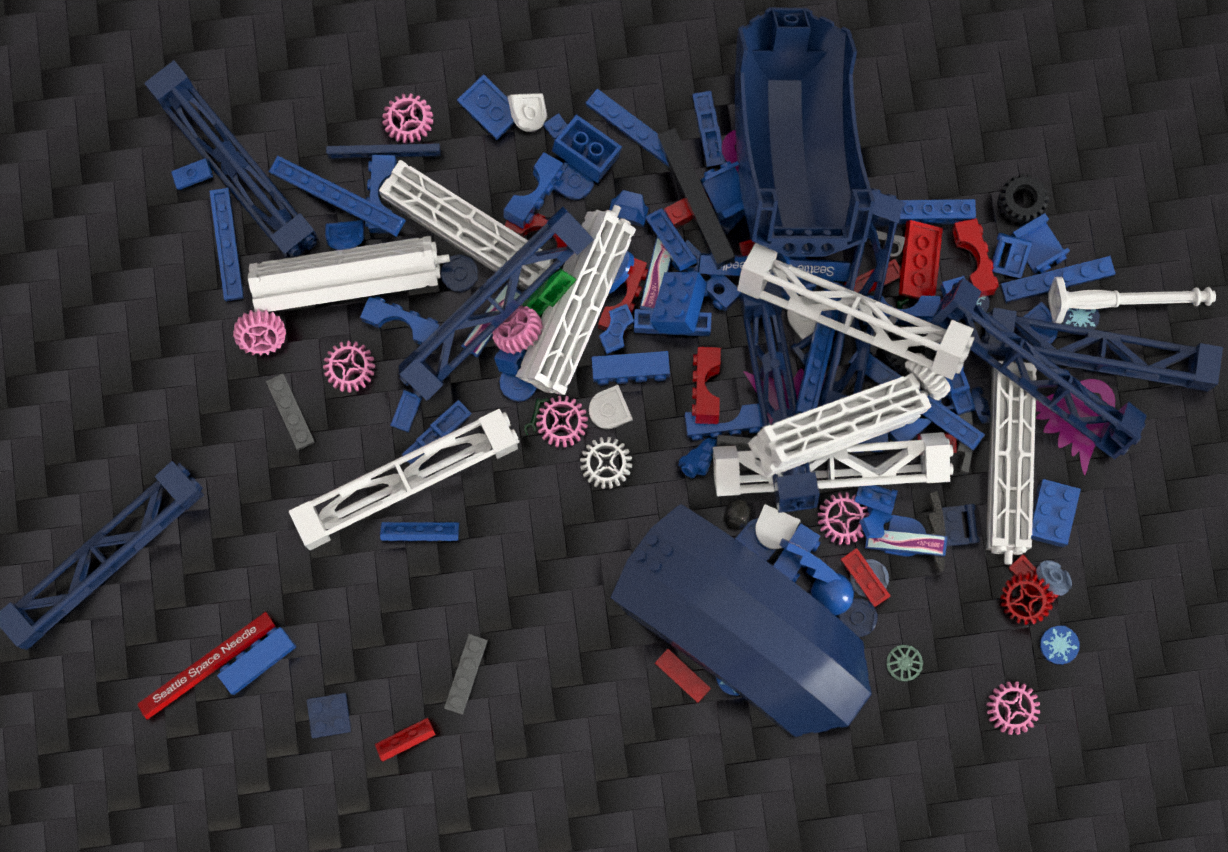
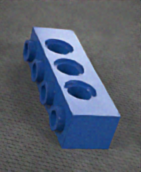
(937, 211)
(720, 301)

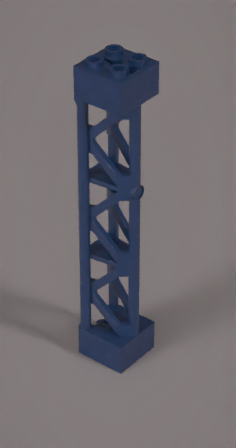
(1120, 426)
(795, 488)

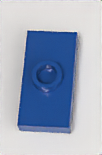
(192, 174)

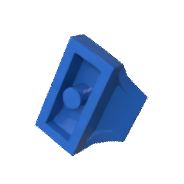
(632, 207)

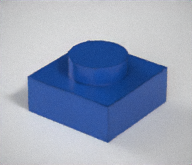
(555, 126)

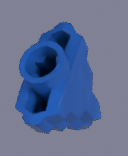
(698, 459)

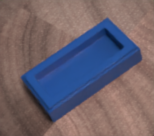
(406, 411)

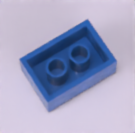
(586, 148)
(679, 302)
(1054, 512)

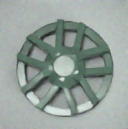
(904, 663)

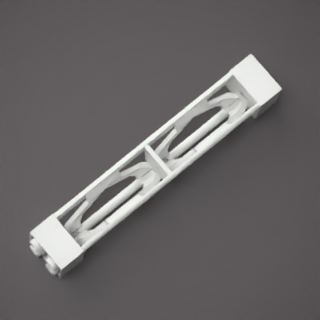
(954, 341)
(497, 436)
(934, 466)

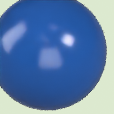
(835, 595)

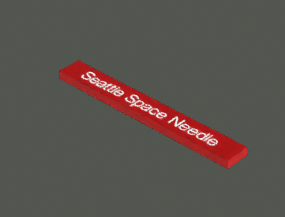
(206, 665)

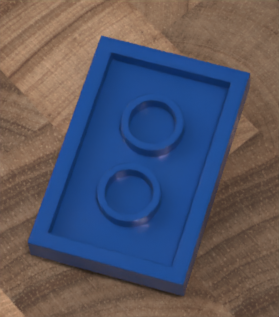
(487, 106)

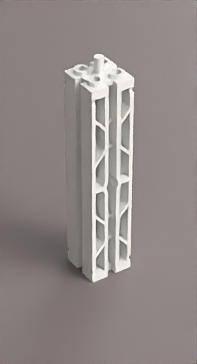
(456, 221)
(345, 274)
(571, 320)
(839, 425)
(1010, 465)

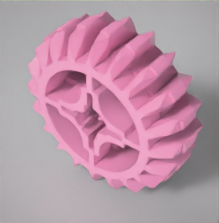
(420, 126)
(518, 330)
(260, 337)
(348, 373)
(556, 427)
(835, 519)
(1010, 715)

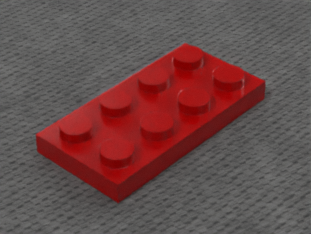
(920, 260)

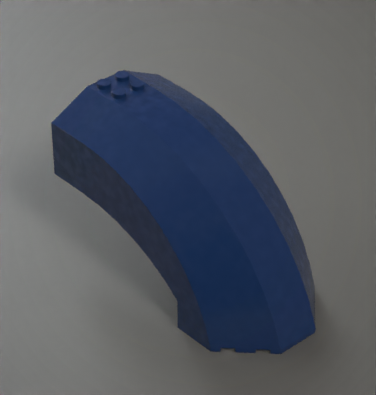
(800, 94)
(745, 624)

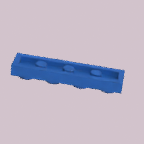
(671, 239)
(420, 531)

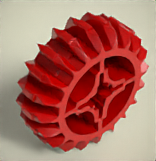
(1025, 590)

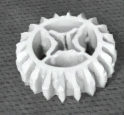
(933, 383)
(599, 470)

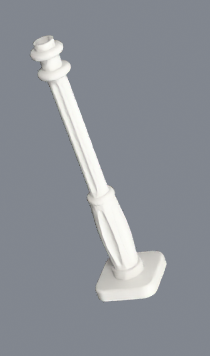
(1062, 300)

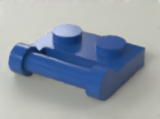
(1016, 256)
(876, 497)

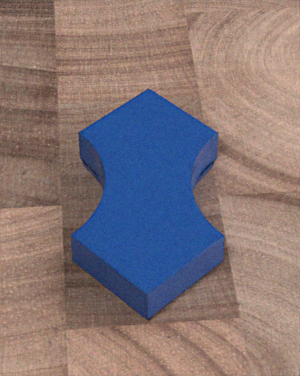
(613, 337)
(874, 523)

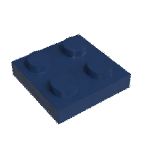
(329, 715)

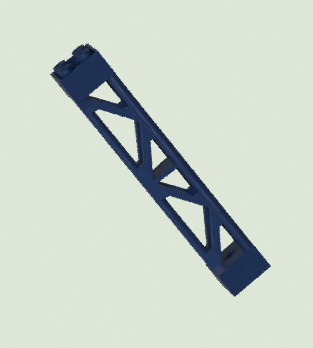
(172, 89)
(885, 213)
(1202, 368)
(420, 374)
(184, 490)

